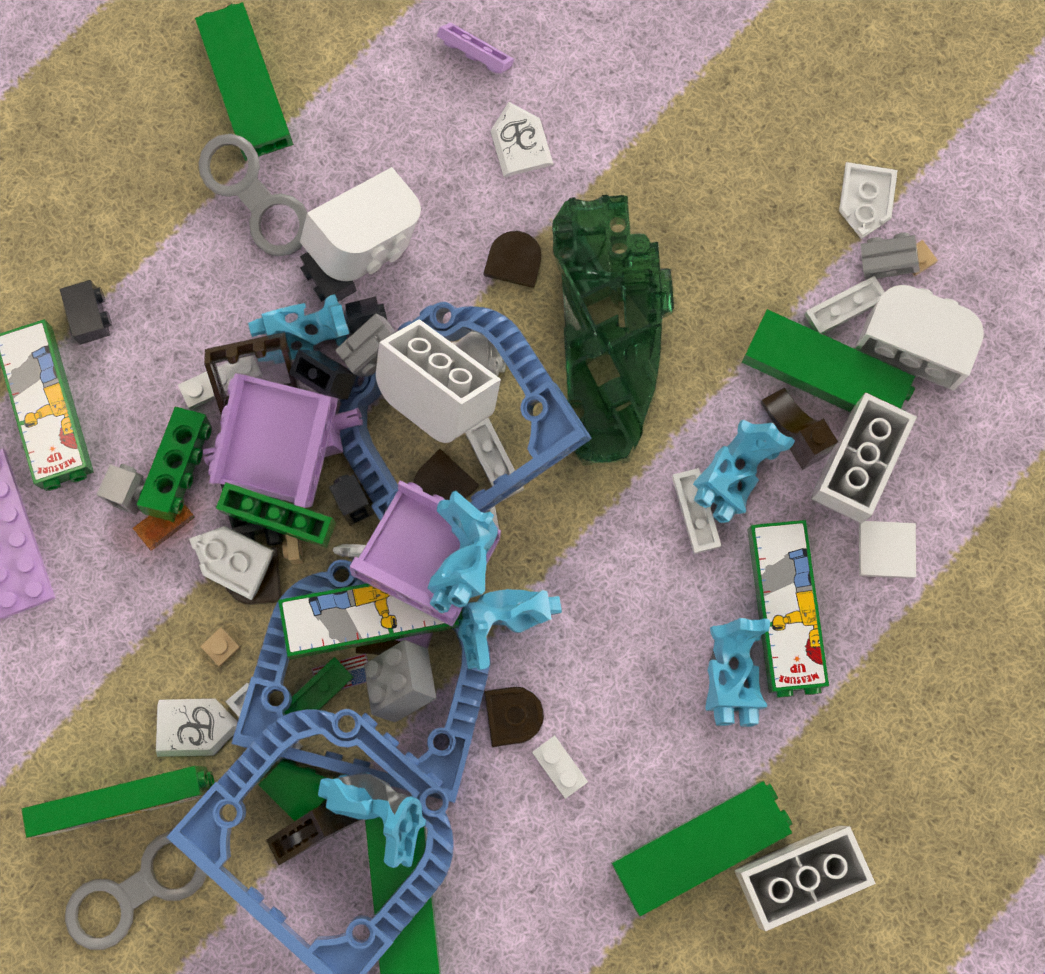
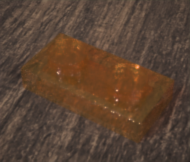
(156, 530)

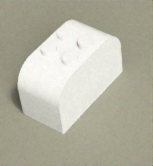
(362, 227)
(923, 335)
(434, 382)
(863, 458)
(804, 876)

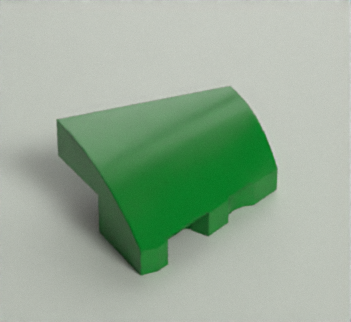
(293, 787)

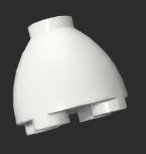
(482, 351)

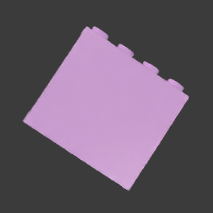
(273, 439)
(409, 550)

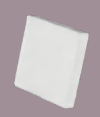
(887, 549)

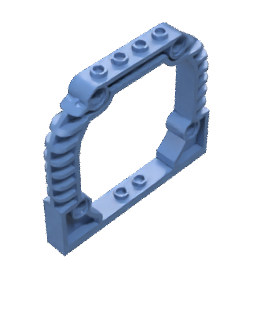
(553, 432)
(269, 677)
(206, 838)

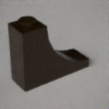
(811, 436)
(307, 832)

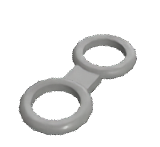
(251, 193)
(129, 894)

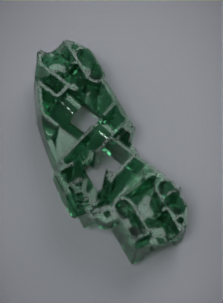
(647, 293)

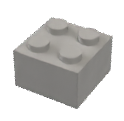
(399, 681)

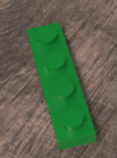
(321, 688)

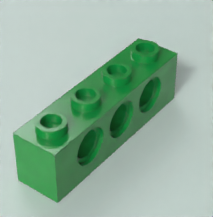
(181, 425)
(276, 515)

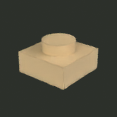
(925, 257)
(292, 550)
(220, 647)

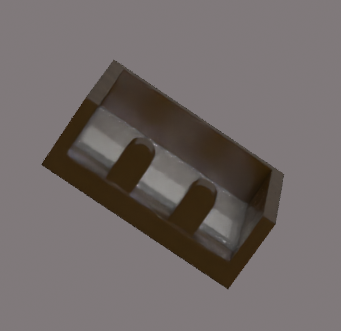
(257, 357)

